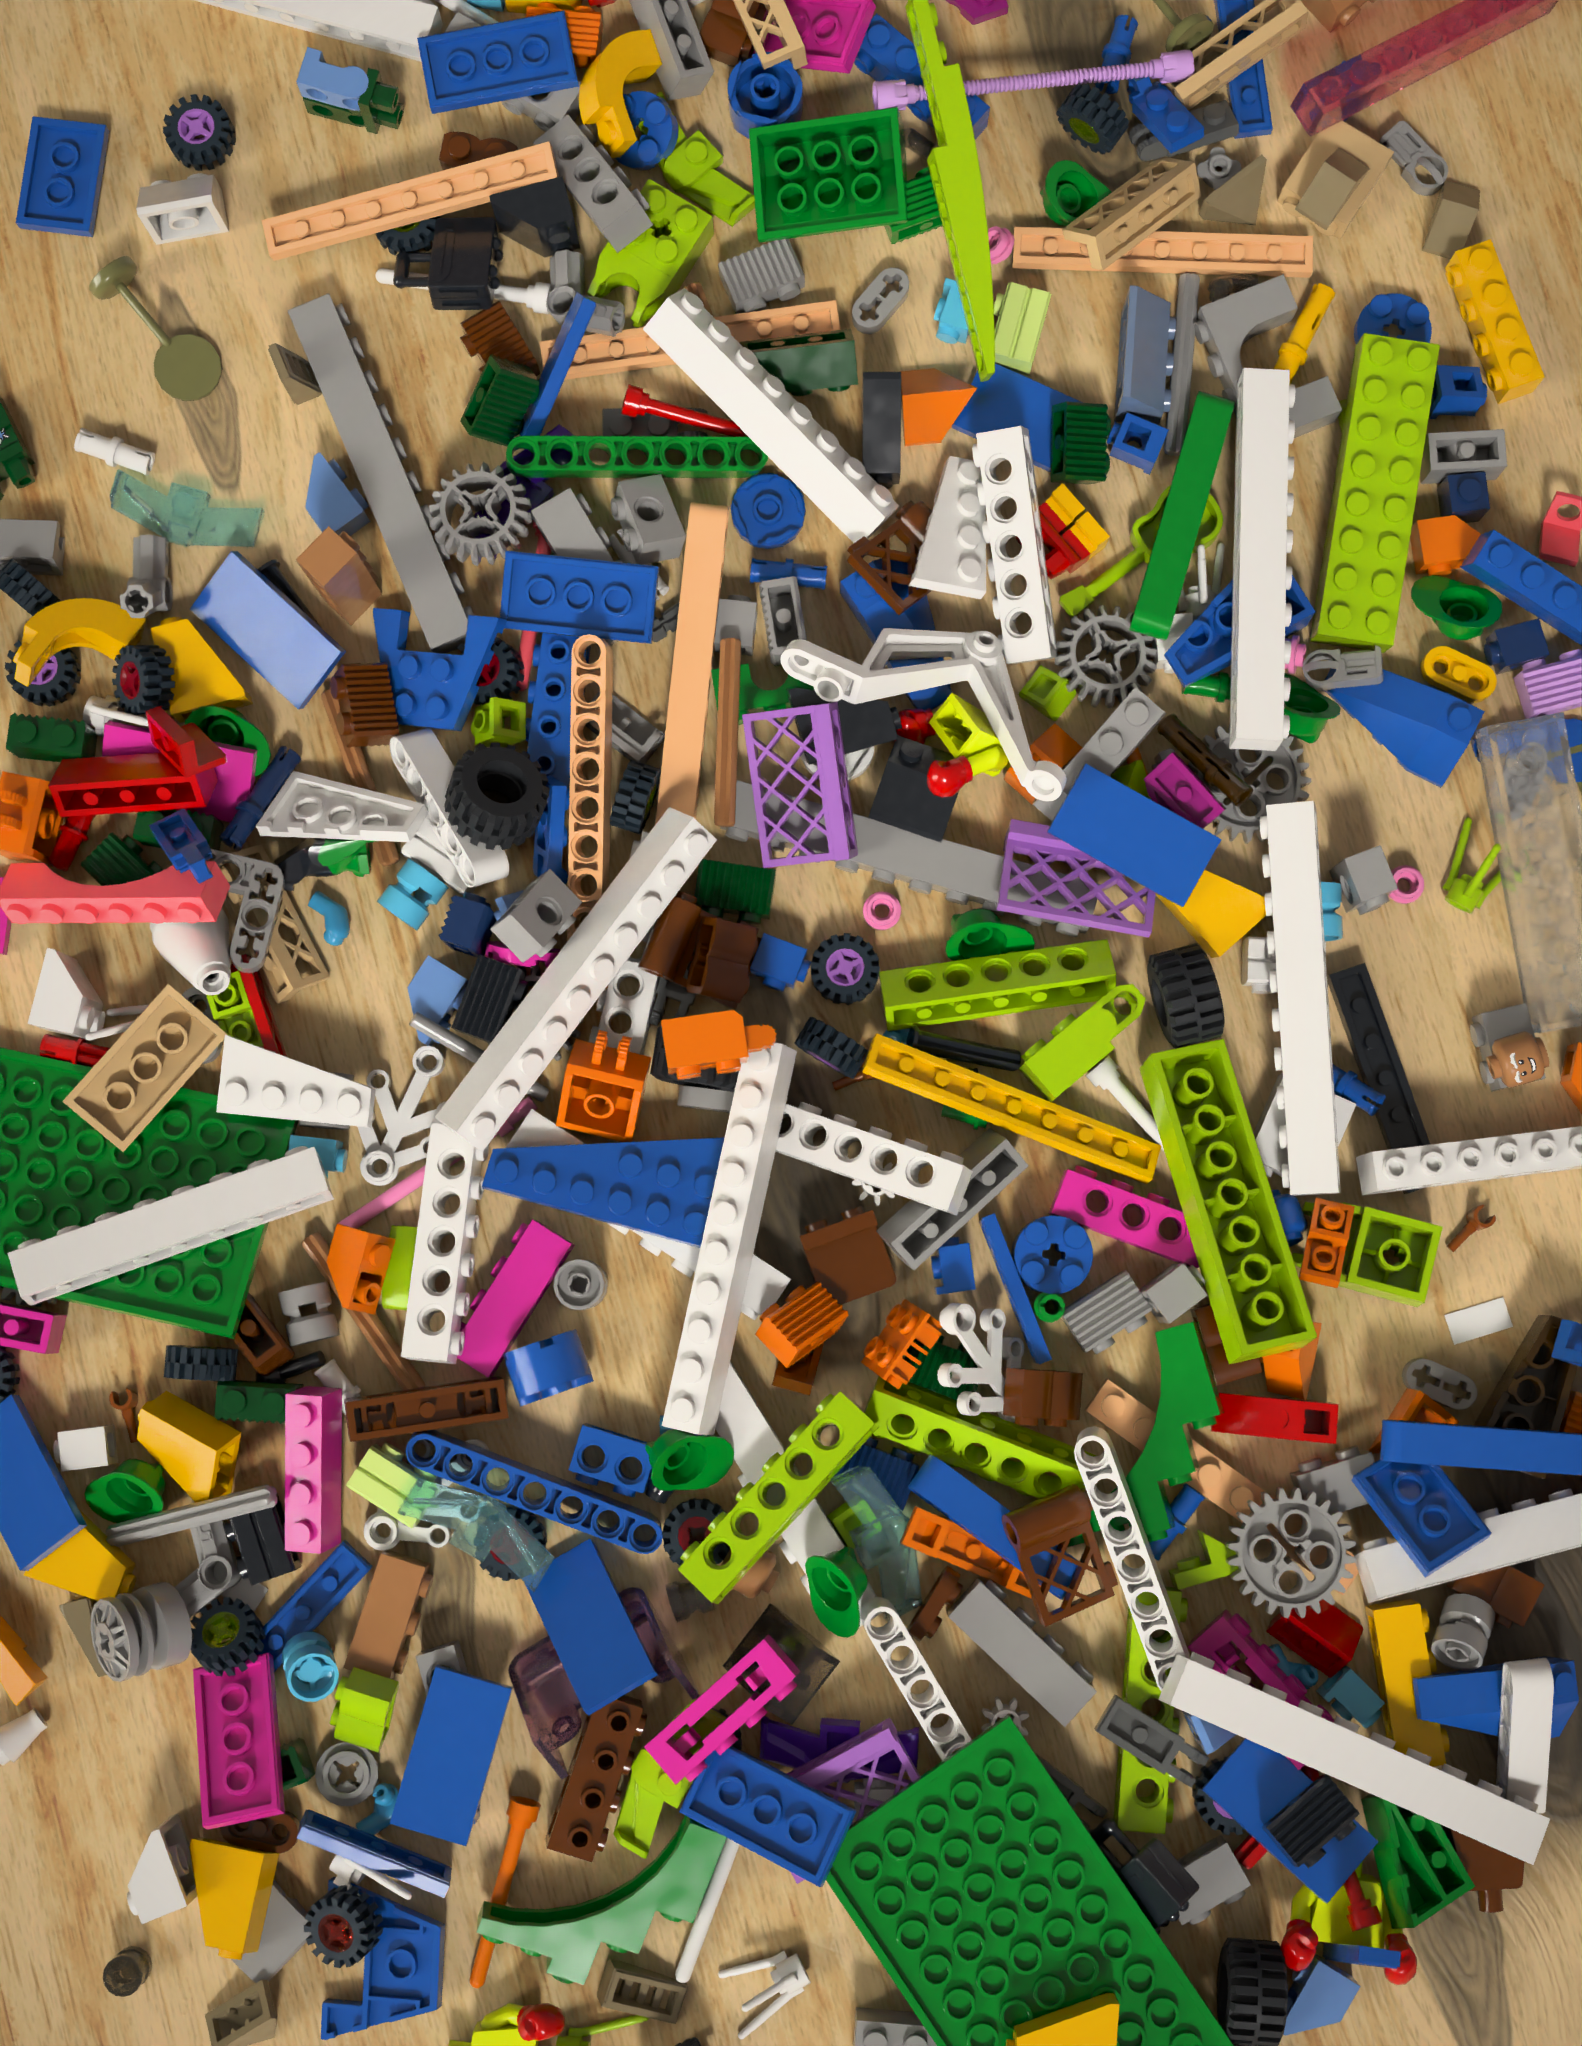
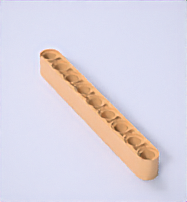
(693, 659)
(600, 786)

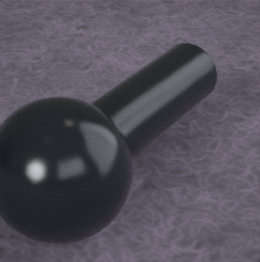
(293, 1368)

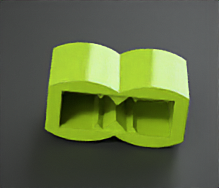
(364, 1709)

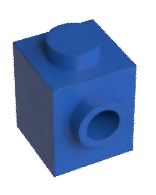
(780, 963)

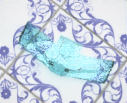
(184, 514)
(479, 1527)
(880, 1537)

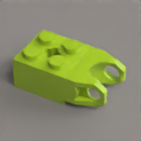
(653, 264)
(1079, 1043)
(1372, 1236)

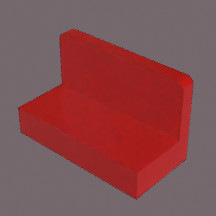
(183, 745)
(1321, 1639)

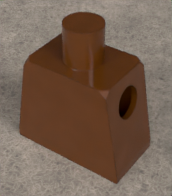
(1488, 1869)

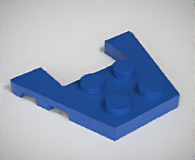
(429, 686)
(399, 1973)

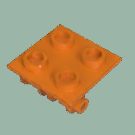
(885, 1351)

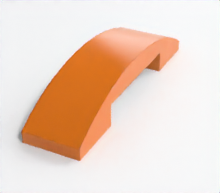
(951, 1543)

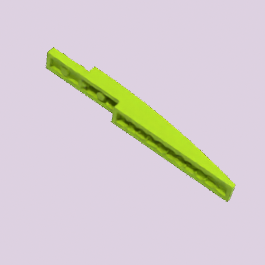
(957, 183)

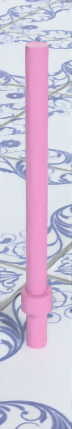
(416, 1179)

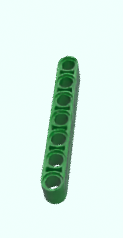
(620, 466)
(1182, 516)

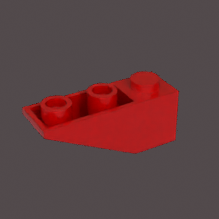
(1278, 1418)

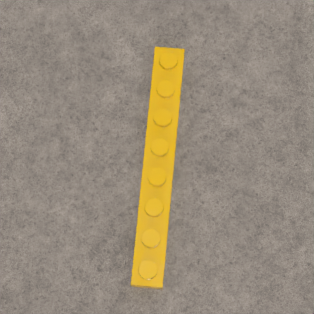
(1011, 1108)

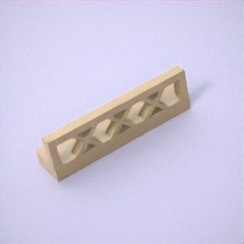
(782, 26)
(1242, 55)
(1135, 210)
(279, 968)

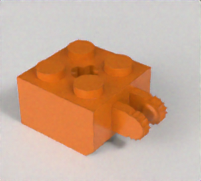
(27, 819)
(712, 1042)
(603, 1089)

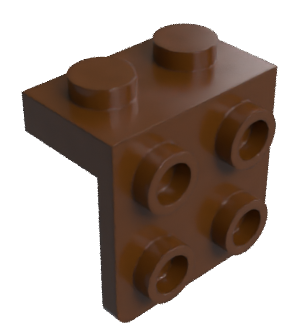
(848, 1255)

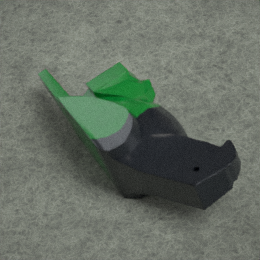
(324, 859)

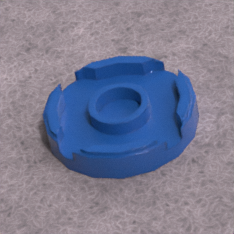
(768, 511)

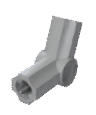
(566, 279)
(150, 586)
(201, 1585)

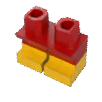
(1068, 533)

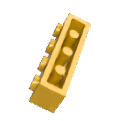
(1494, 322)
(1399, 1655)

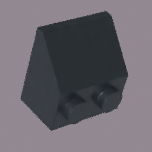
(537, 217)
(904, 795)

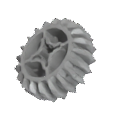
(497, 490)
(1091, 663)

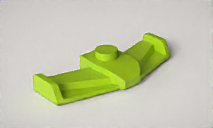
(693, 173)
(651, 1787)

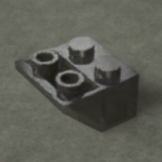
(801, 1647)

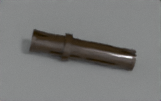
(1216, 770)

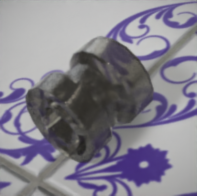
(686, 1599)
(133, 1964)

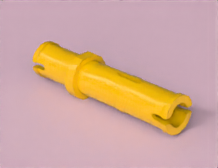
(1293, 352)

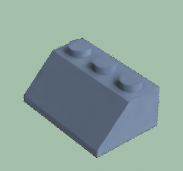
(1144, 356)

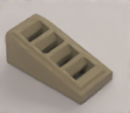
(295, 374)
(79, 1620)
(630, 1973)

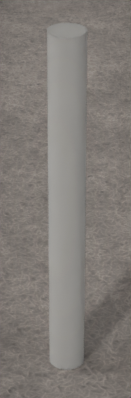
(462, 1047)

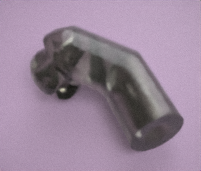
(918, 143)
(1230, 284)

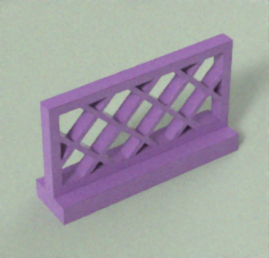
(831, 774)
(1043, 849)
(852, 1757)

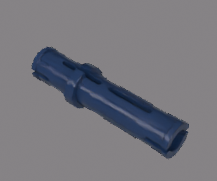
(260, 798)

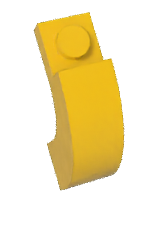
(601, 101)
(74, 624)

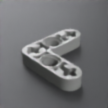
(247, 885)

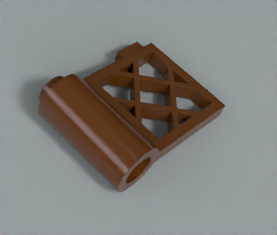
(911, 531)
(674, 939)
(1052, 1523)

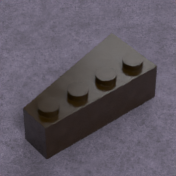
(1533, 1385)

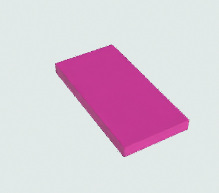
(234, 777)
(238, 1744)

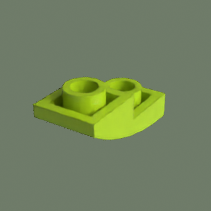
(234, 1012)
(398, 1275)

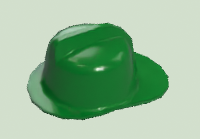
(1070, 192)
(1456, 607)
(1308, 710)
(230, 727)
(984, 934)
(688, 1461)
(128, 1491)
(835, 1590)

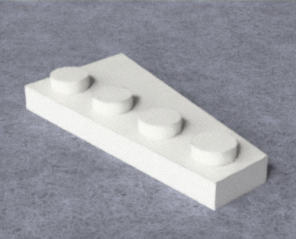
(954, 542)
(335, 810)
(276, 1086)

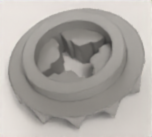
(347, 1792)

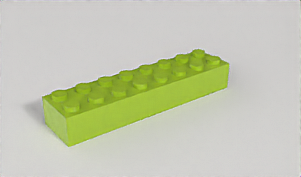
(1374, 492)
(1227, 1202)

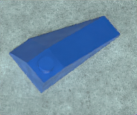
(876, 614)
(1208, 640)
(1413, 721)
(1474, 1697)

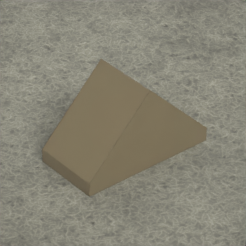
(1331, 188)
(1452, 219)

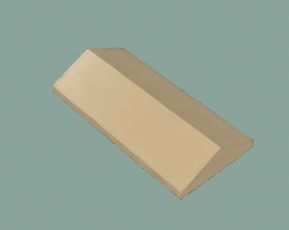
(145, 1068)

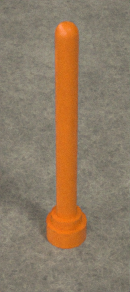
(521, 1814)

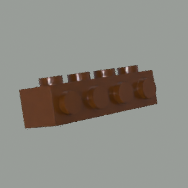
(593, 1779)

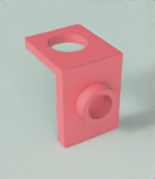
(1561, 534)

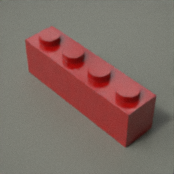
(127, 785)

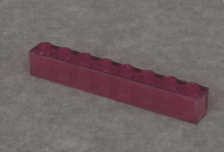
(1410, 58)

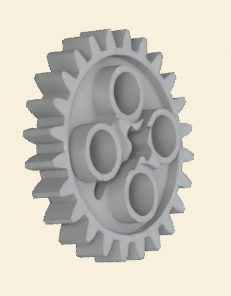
(1283, 764)
(1264, 1574)

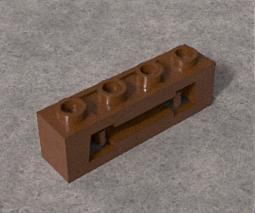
(426, 1408)

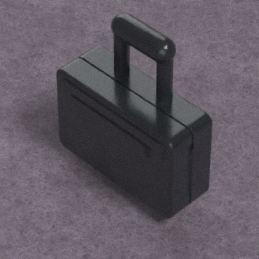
(460, 264)
(1150, 1875)

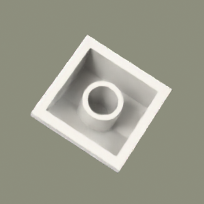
(182, 208)
(65, 998)
(163, 1873)

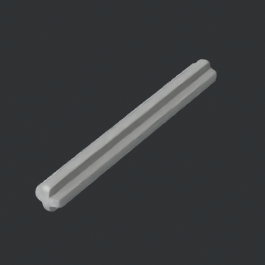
(1183, 361)
(192, 1515)

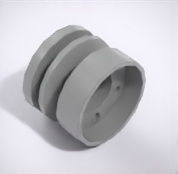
(141, 1631)

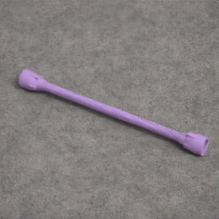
(1169, 68)

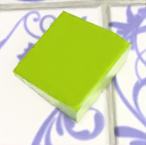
(1047, 693)

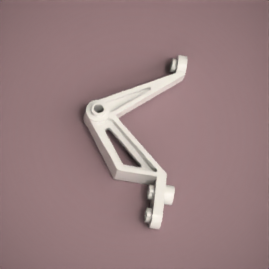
(975, 659)

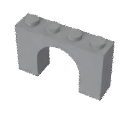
(1239, 317)

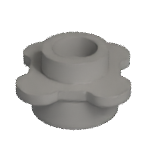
(1217, 158)

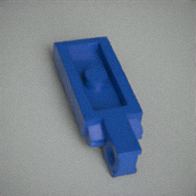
(1163, 114)
(183, 844)

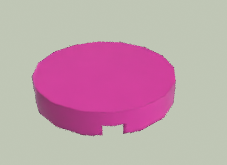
(500, 952)

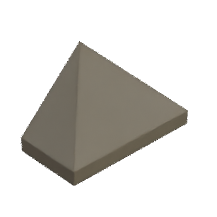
(1238, 197)
(244, 2018)

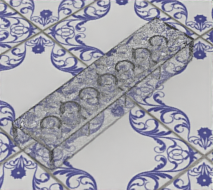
(1540, 860)

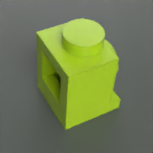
(489, 722)

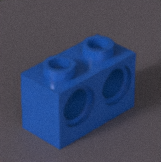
(616, 1448)

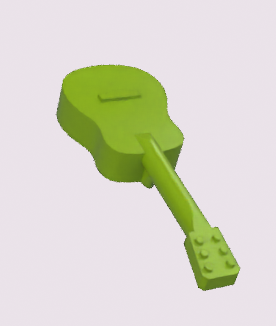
(1142, 539)

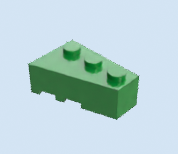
(1413, 1862)

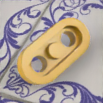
(1458, 671)

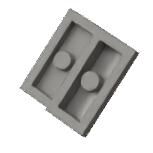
(280, 1938)

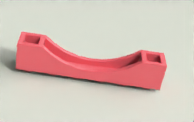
(40, 896)

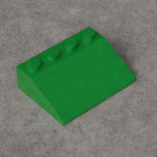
(829, 174)

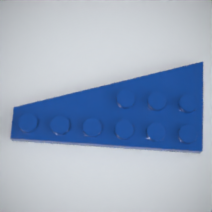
(634, 1185)

